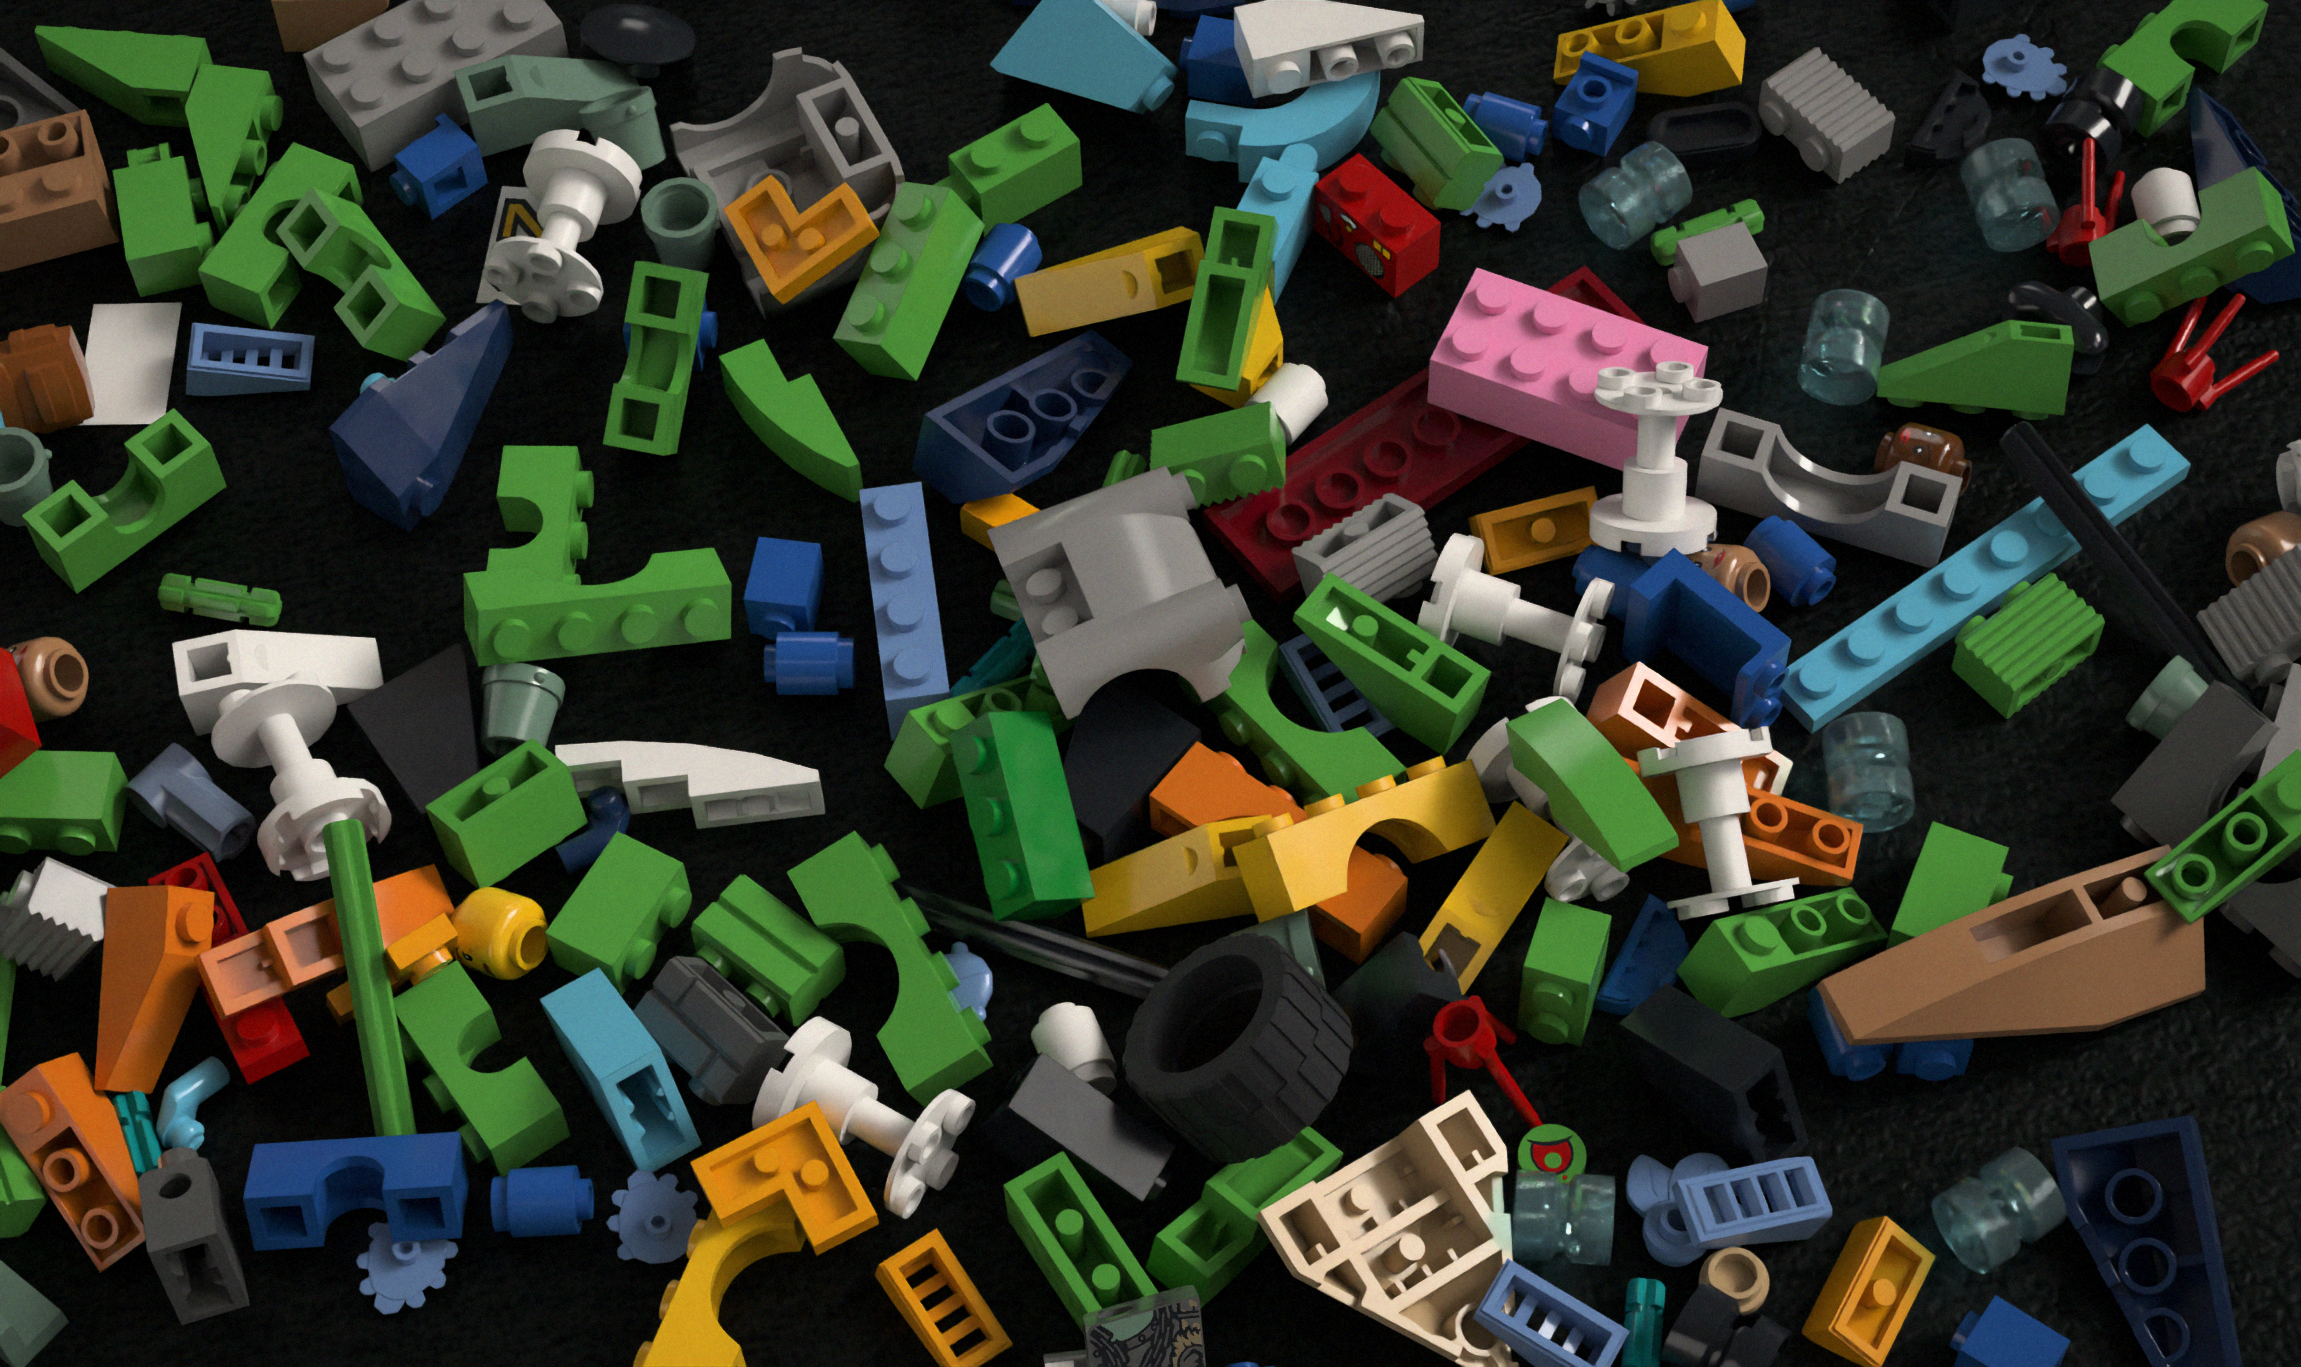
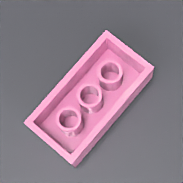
(1535, 362)

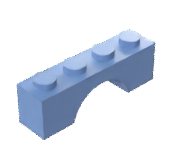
(904, 599)

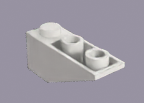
(1320, 41)
(249, 659)

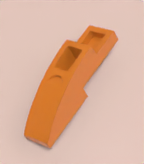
(1778, 836)
(309, 943)

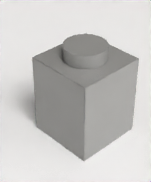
(1718, 272)

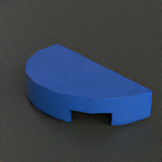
(1645, 960)

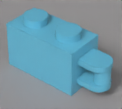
(1288, 193)

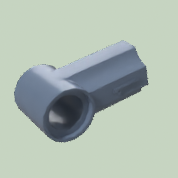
(182, 794)

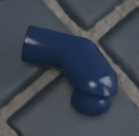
(607, 817)

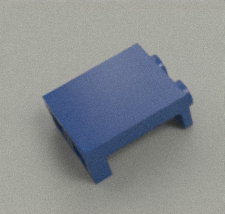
(1712, 633)

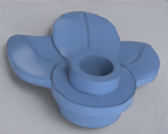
(1652, 1198)

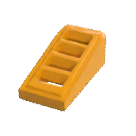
(935, 1251)

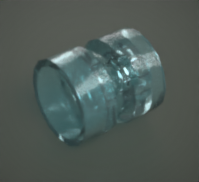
(2010, 195)
(1630, 200)
(1843, 347)
(1869, 770)
(2004, 1206)
(1563, 1217)

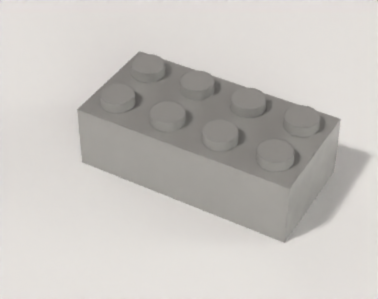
(398, 69)

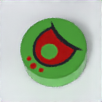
(1552, 1150)

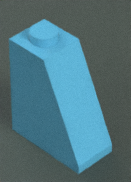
(1088, 53)
(621, 1070)

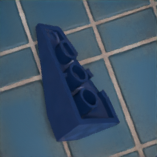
(2225, 150)
(1018, 421)
(410, 434)
(2154, 1234)

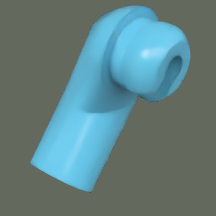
(180, 1102)

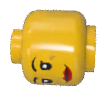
(500, 933)

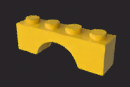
(1308, 861)
(692, 1305)

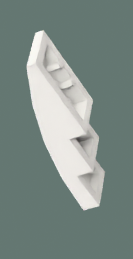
(716, 782)

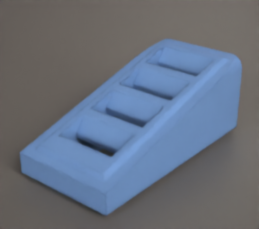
(231, 378)
(1291, 661)
(1792, 1189)
(1582, 1322)

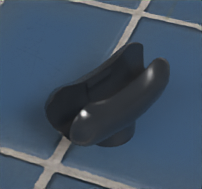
(2075, 308)

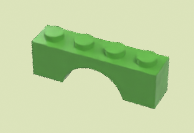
(529, 618)
(1292, 757)
(928, 1033)

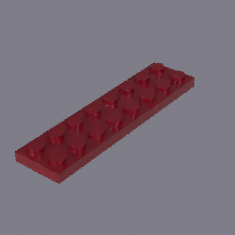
(1383, 449)

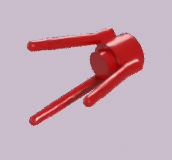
(2083, 221)
(2186, 376)
(1467, 1038)

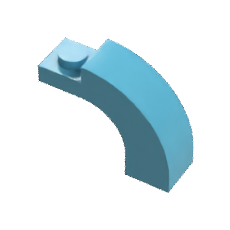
(1325, 116)

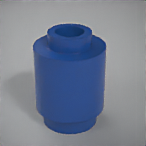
(1508, 124)
(1002, 256)
(1795, 562)
(1613, 566)
(811, 663)
(1854, 1061)
(541, 1201)

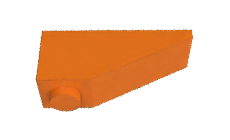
(1648, 711)
(147, 979)

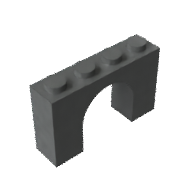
(2186, 786)

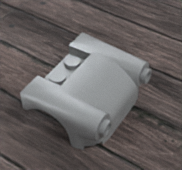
(811, 137)
(1122, 589)

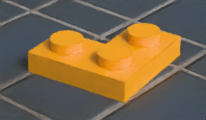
(797, 248)
(408, 962)
(790, 1160)

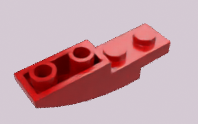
(264, 1035)

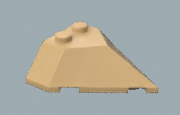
(1410, 1232)

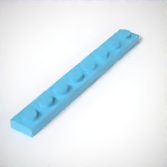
(1971, 583)

